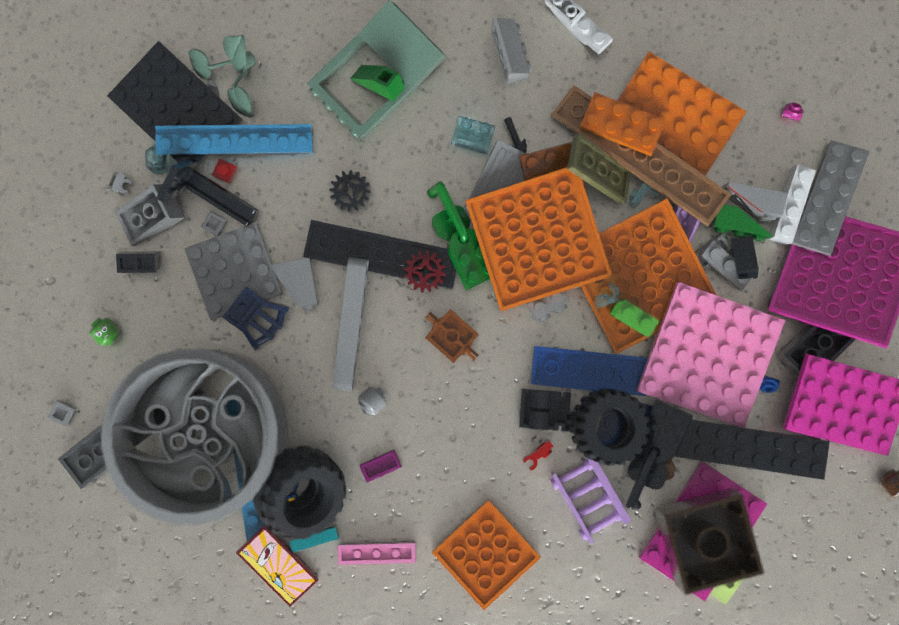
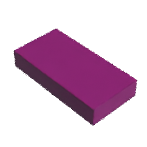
(380, 466)

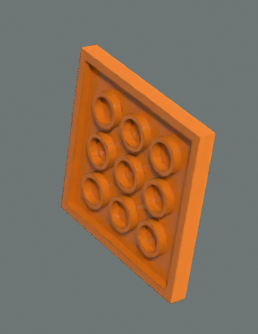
(486, 554)

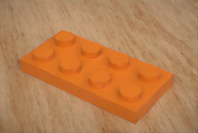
(622, 124)

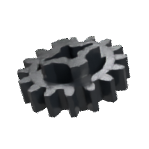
(357, 188)

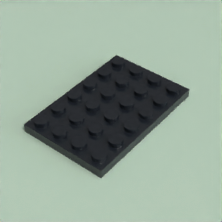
(169, 94)

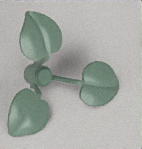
(241, 60)

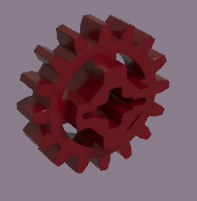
(426, 263)

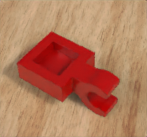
(541, 451)

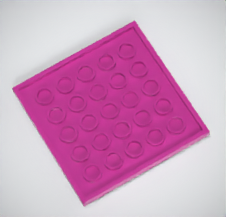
(848, 291)

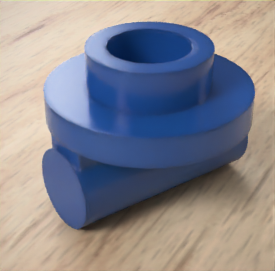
(769, 384)

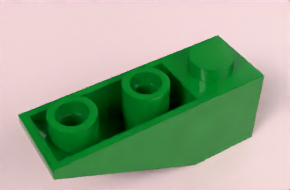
(380, 80)
(736, 221)

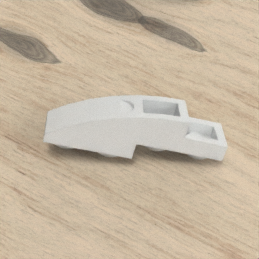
(581, 26)

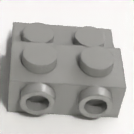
(542, 307)

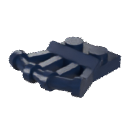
(245, 309)

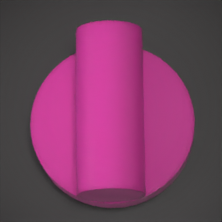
(793, 111)

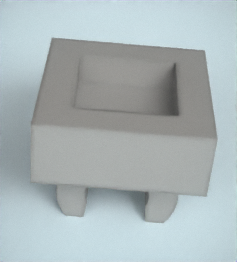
(117, 181)

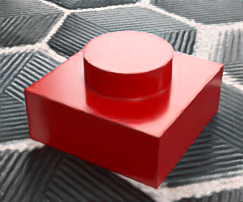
(224, 171)

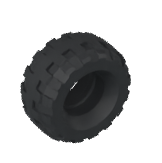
(311, 510)

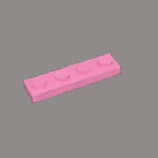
(376, 553)

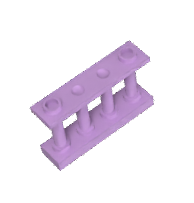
(609, 497)

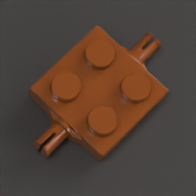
(452, 336)

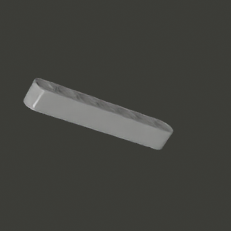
(350, 323)

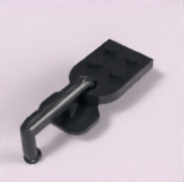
(666, 432)

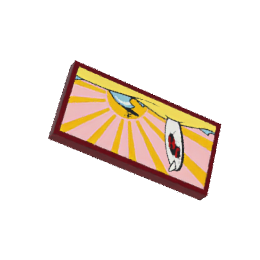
(277, 565)

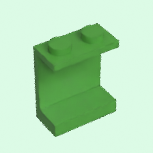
(634, 317)

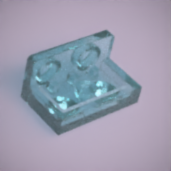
(473, 135)

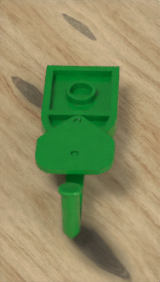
(454, 227)

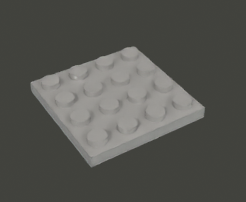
(230, 264)

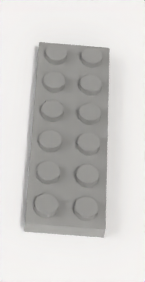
(830, 198)

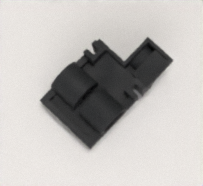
(545, 410)

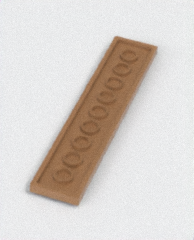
(661, 171)

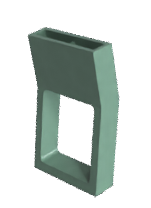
(400, 46)

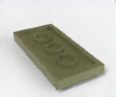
(599, 169)

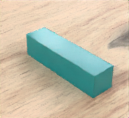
(329, 534)

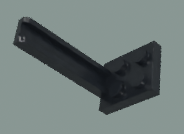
(184, 175)

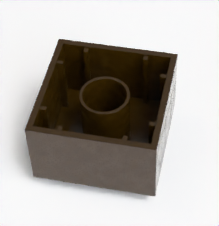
(709, 541)

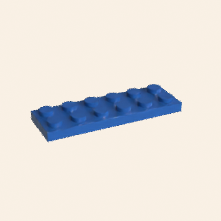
(586, 370)

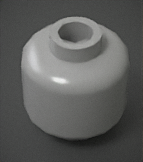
(372, 400)

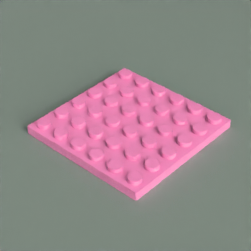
(710, 355)

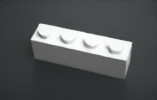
(797, 190)

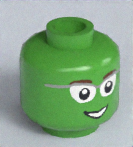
(104, 331)

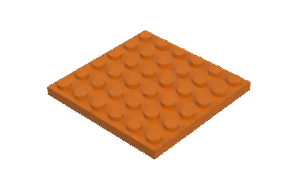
(538, 238)
(645, 262)

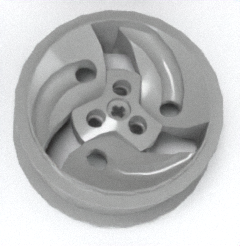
(168, 486)

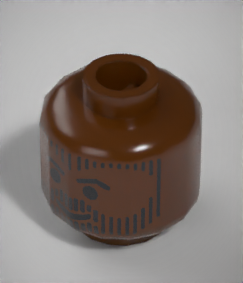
(890, 483)

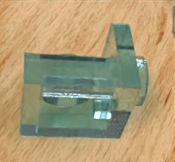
(605, 299)

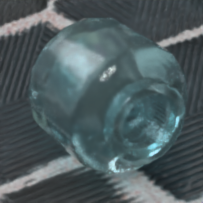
(156, 163)

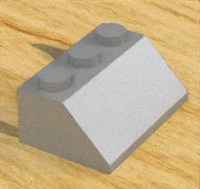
(510, 50)

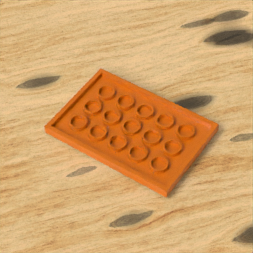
(695, 115)

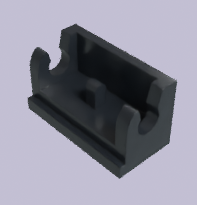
(745, 257)
(137, 261)

